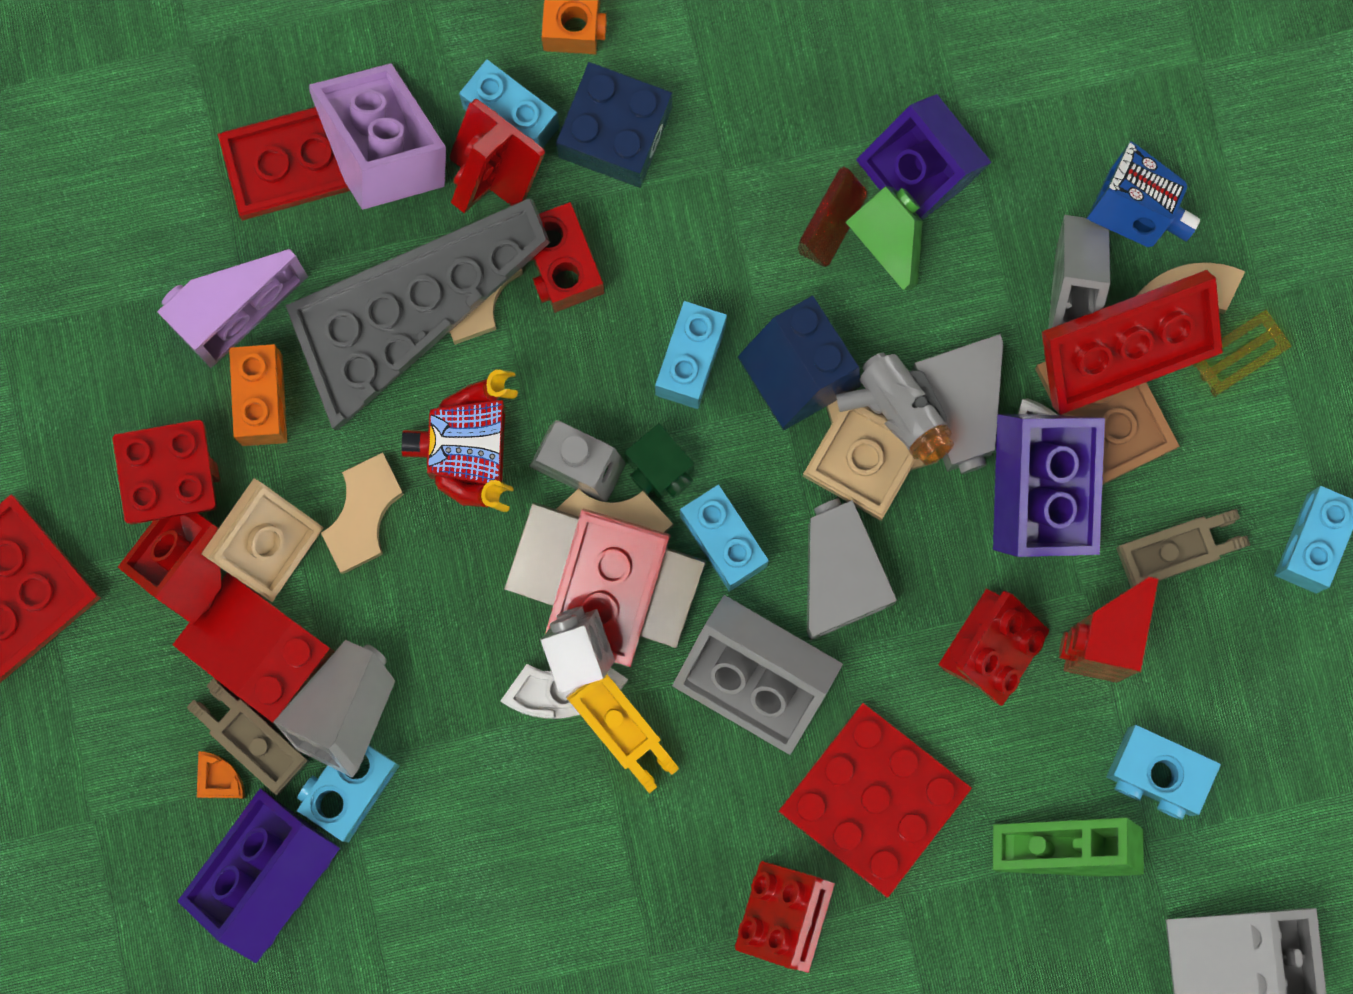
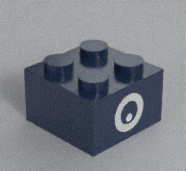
(614, 124)

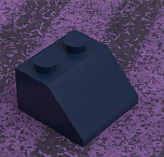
(799, 363)

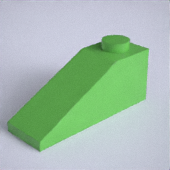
(1070, 847)

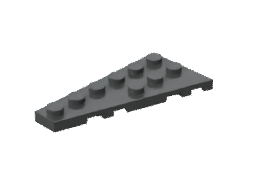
(390, 315)

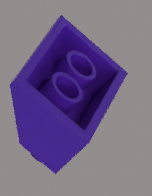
(1048, 485)
(258, 876)

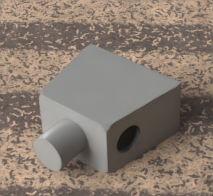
(578, 461)

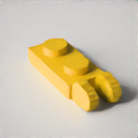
(620, 727)

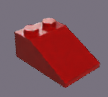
(253, 648)

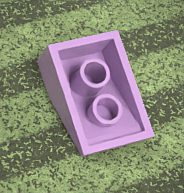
(379, 136)
(228, 304)

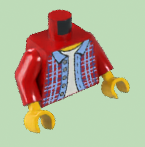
(467, 443)

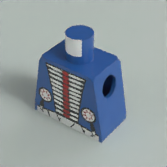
(1142, 200)

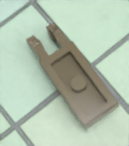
(1178, 549)
(251, 740)

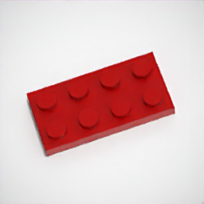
(1132, 342)

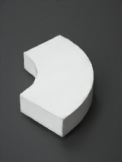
(538, 696)

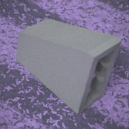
(1080, 270)
(968, 391)
(843, 571)
(339, 708)

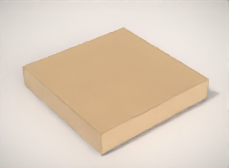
(861, 461)
(262, 540)

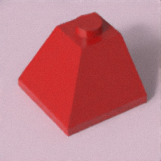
(171, 565)

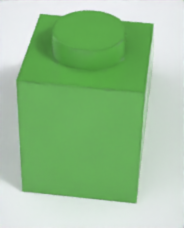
(892, 233)

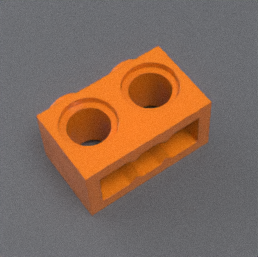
(558, 39)
(258, 395)

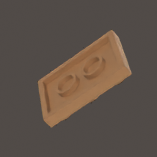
(1133, 428)

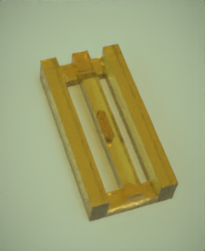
(1208, 373)

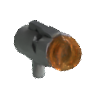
(906, 403)

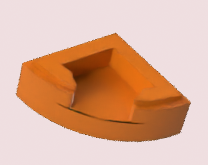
(218, 778)

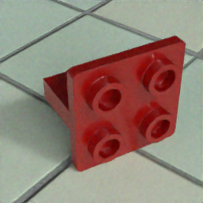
(492, 158)
(165, 472)
(995, 645)
(784, 916)

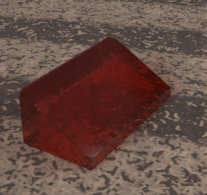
(829, 222)

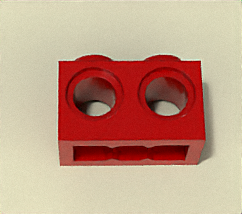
(569, 255)

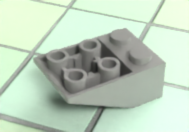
(1247, 953)

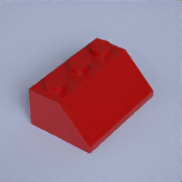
(1113, 638)

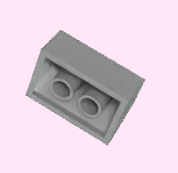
(757, 674)

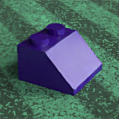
(925, 155)

